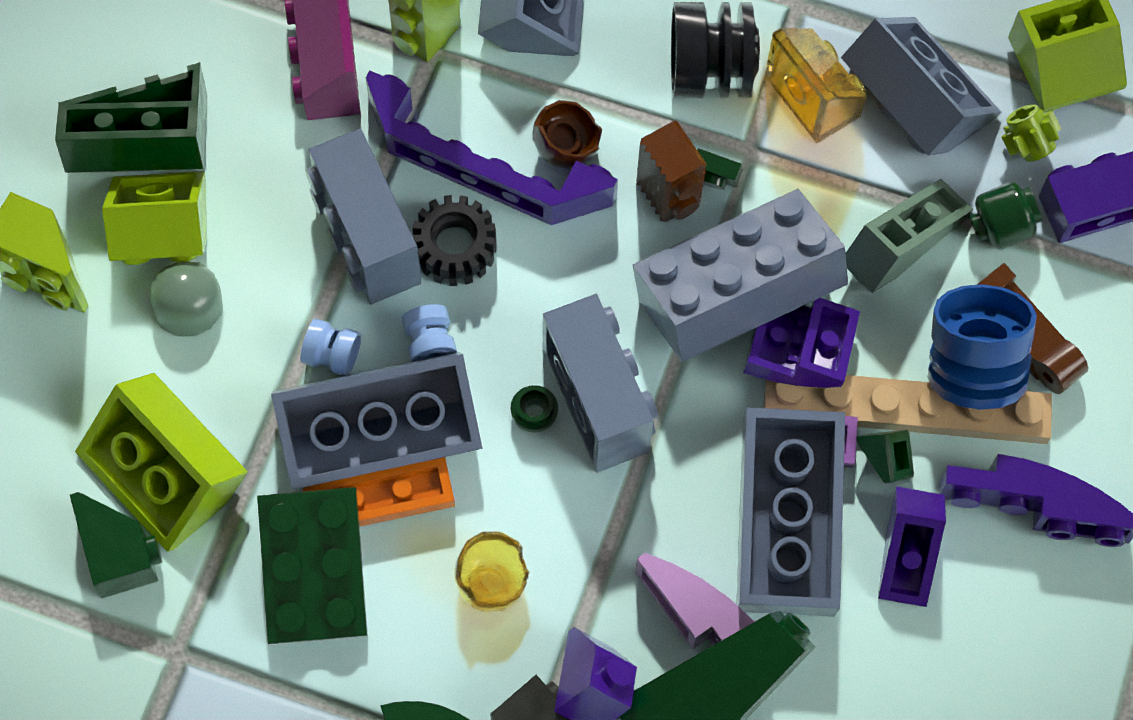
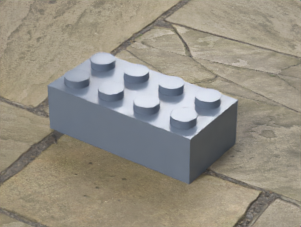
(740, 274)
(791, 512)

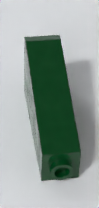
(729, 676)

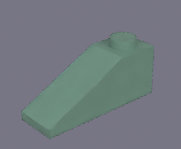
(904, 234)

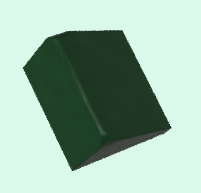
(889, 454)

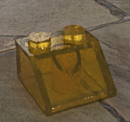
(813, 82)

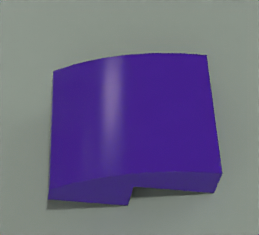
(805, 346)

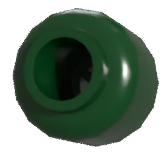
(1006, 215)

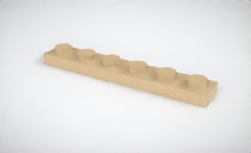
(918, 408)

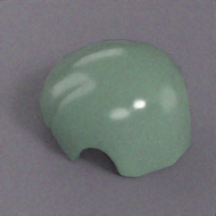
(186, 298)

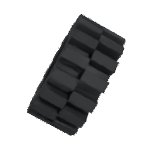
(450, 215)

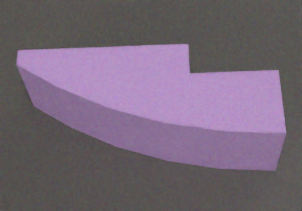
(690, 602)

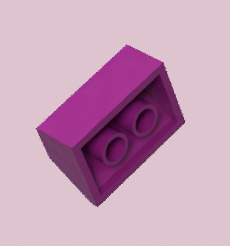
(325, 58)

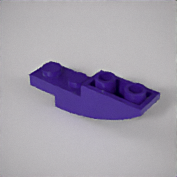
(1060, 502)

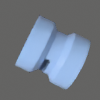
(428, 332)
(330, 347)

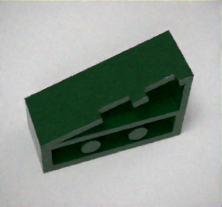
(136, 128)

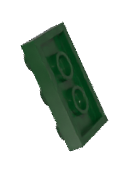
(312, 565)

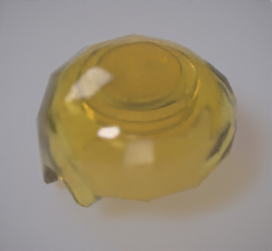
(491, 571)

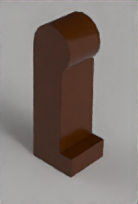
(1054, 359)

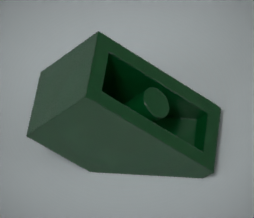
(114, 547)

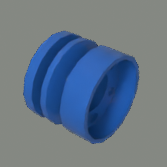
(981, 346)

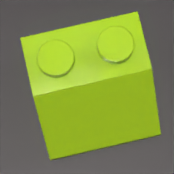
(156, 217)

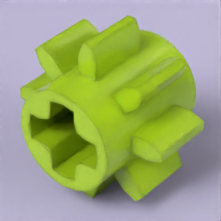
(1031, 133)

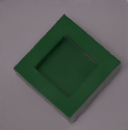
(720, 170)

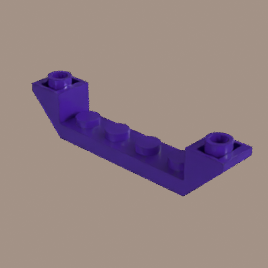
(583, 192)

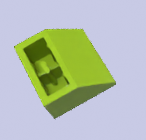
(1069, 51)
(37, 254)

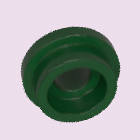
(534, 395)

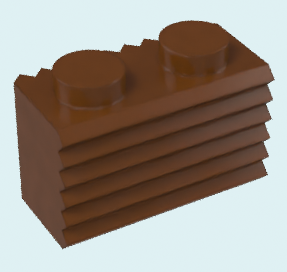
(670, 172)

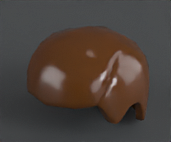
(566, 134)

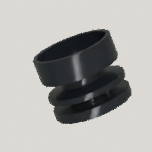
(713, 50)

